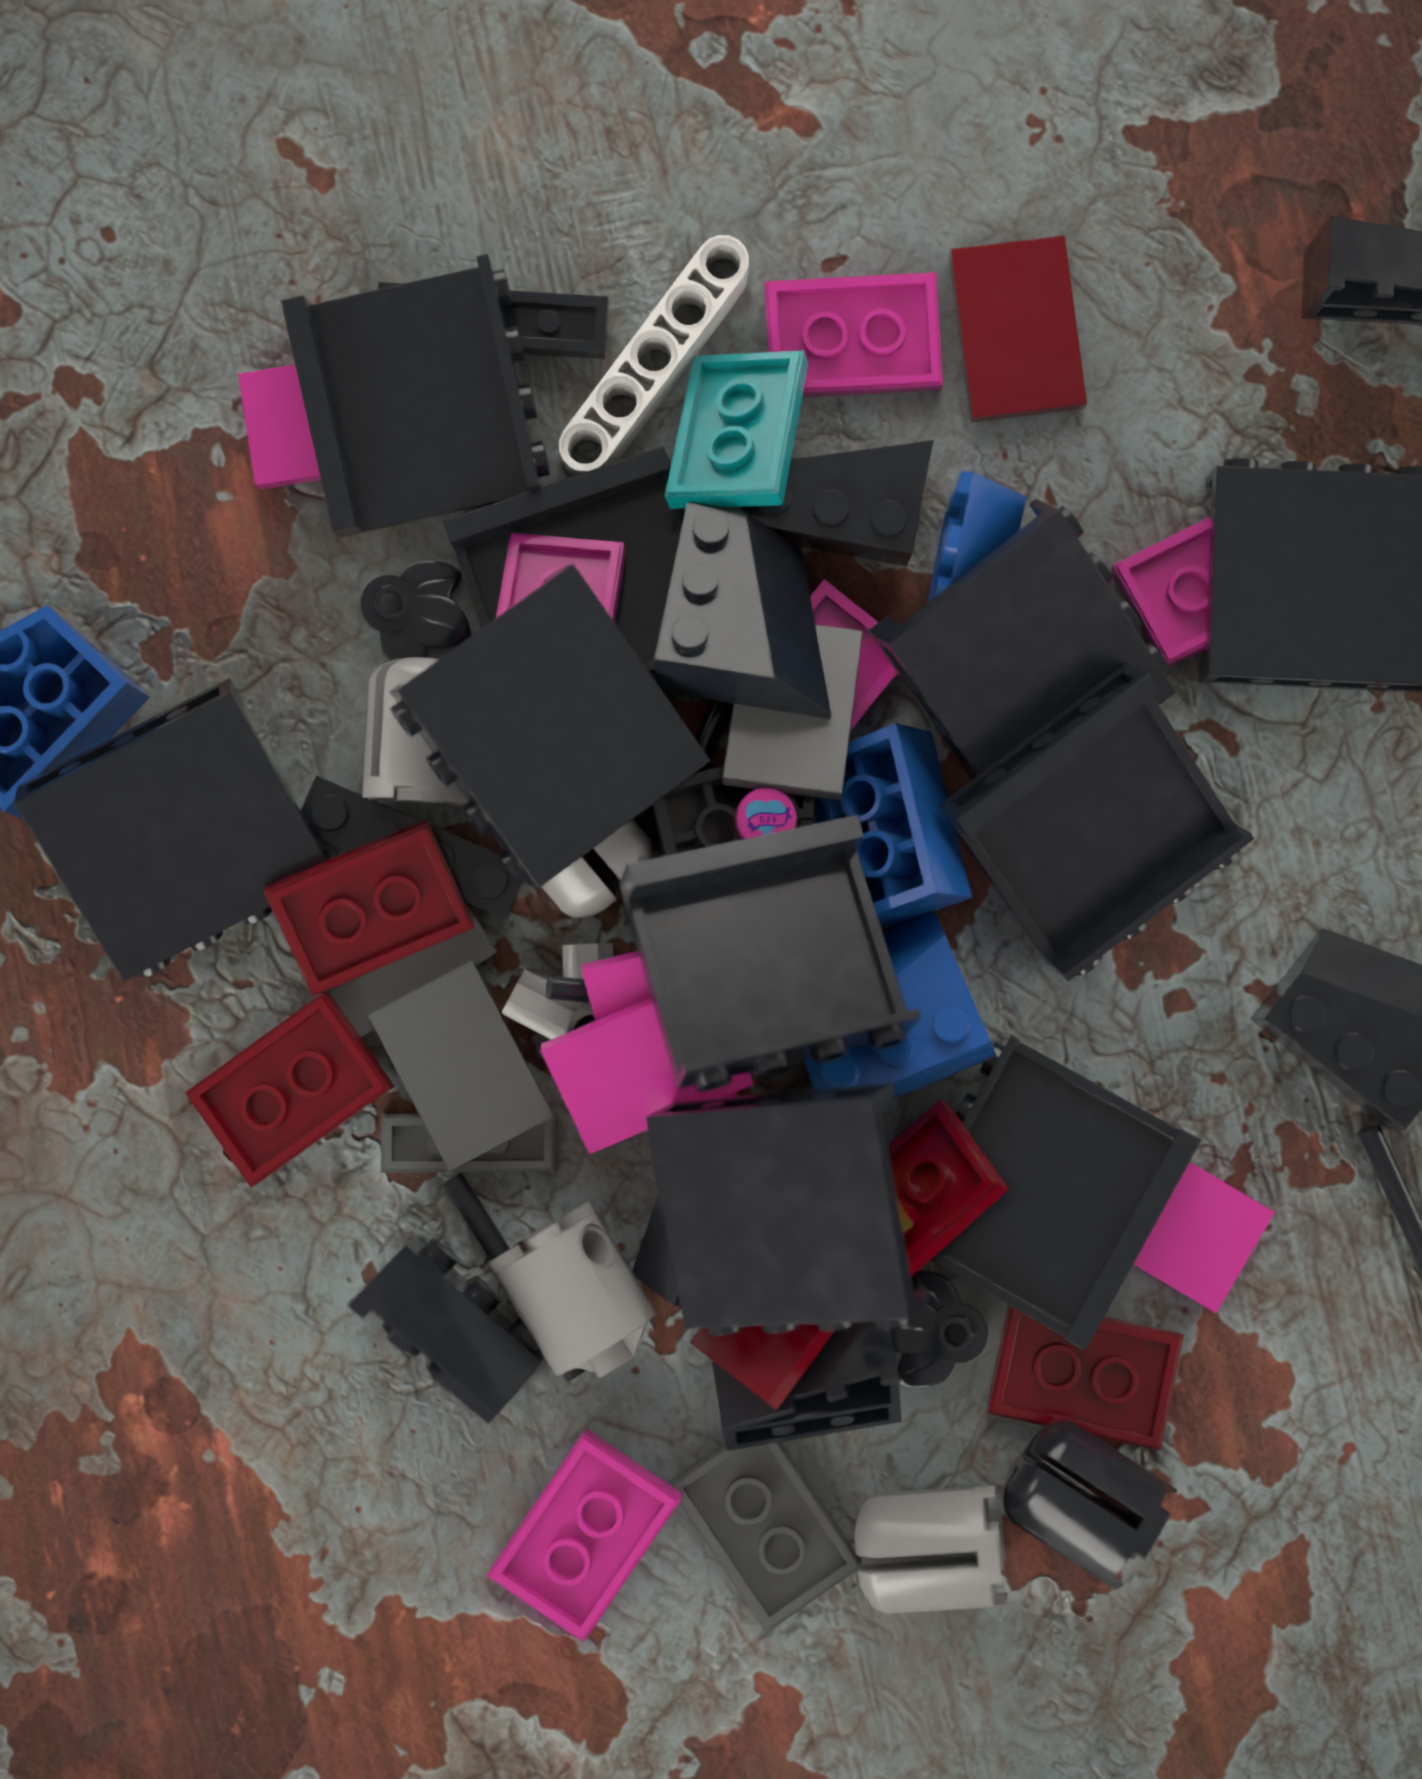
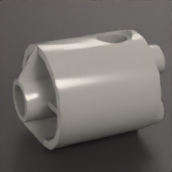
(576, 1294)

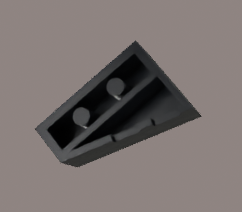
(1363, 273)
(854, 502)

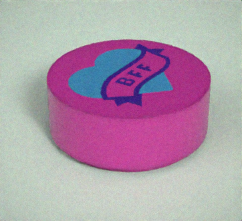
(764, 813)

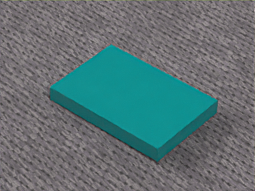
(737, 430)

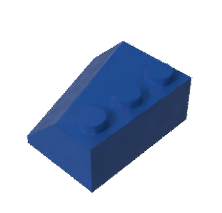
(974, 524)
(55, 698)
(907, 843)
(944, 1038)

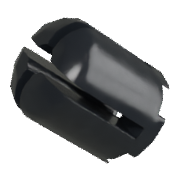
(1086, 1500)

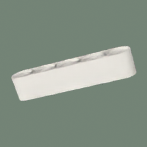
(662, 333)

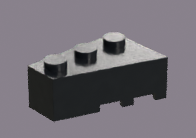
(842, 1390)

